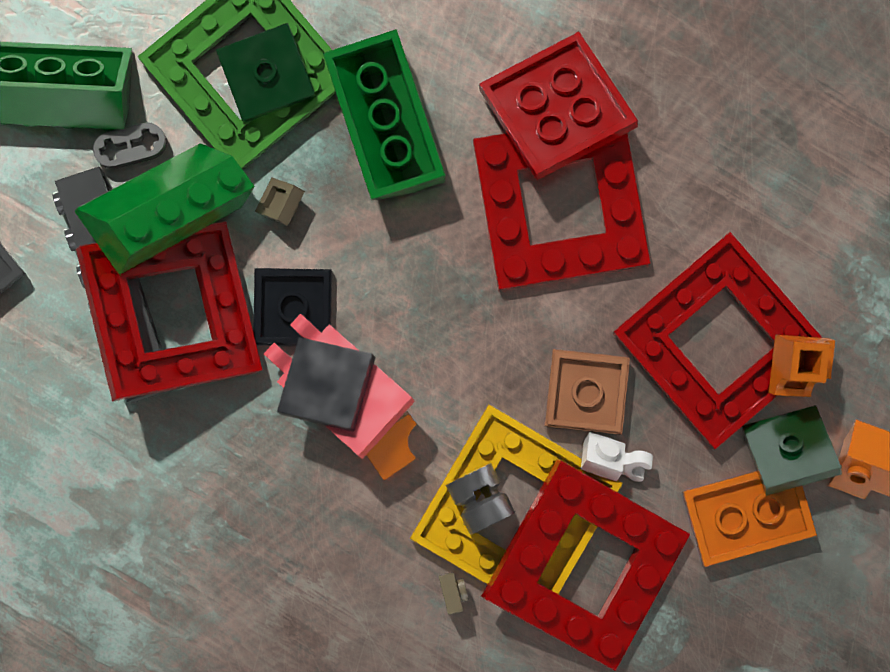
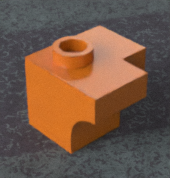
(800, 364)
(392, 449)
(864, 461)

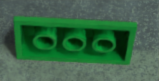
(64, 85)
(384, 116)
(165, 205)

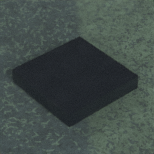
(283, 296)
(326, 384)

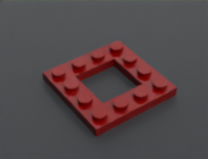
(523, 264)
(648, 341)
(138, 373)
(516, 576)

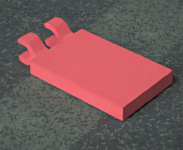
(382, 402)

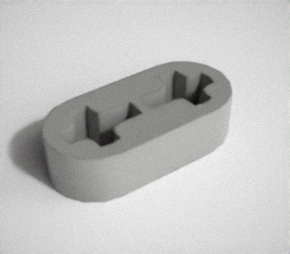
(126, 137)

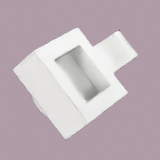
(608, 459)

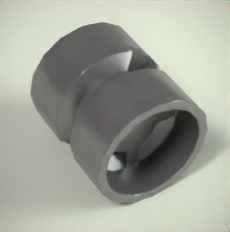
(486, 512)

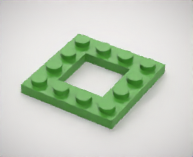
(173, 60)

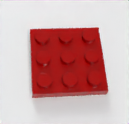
(558, 105)

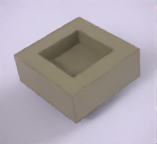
(280, 201)
(453, 592)

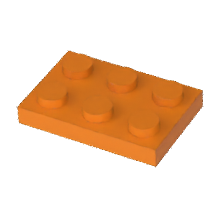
(740, 519)

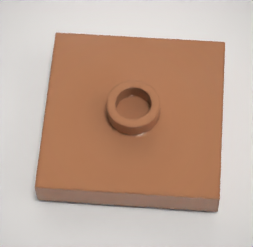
(587, 392)

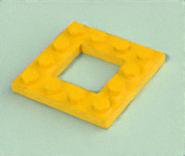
(492, 439)

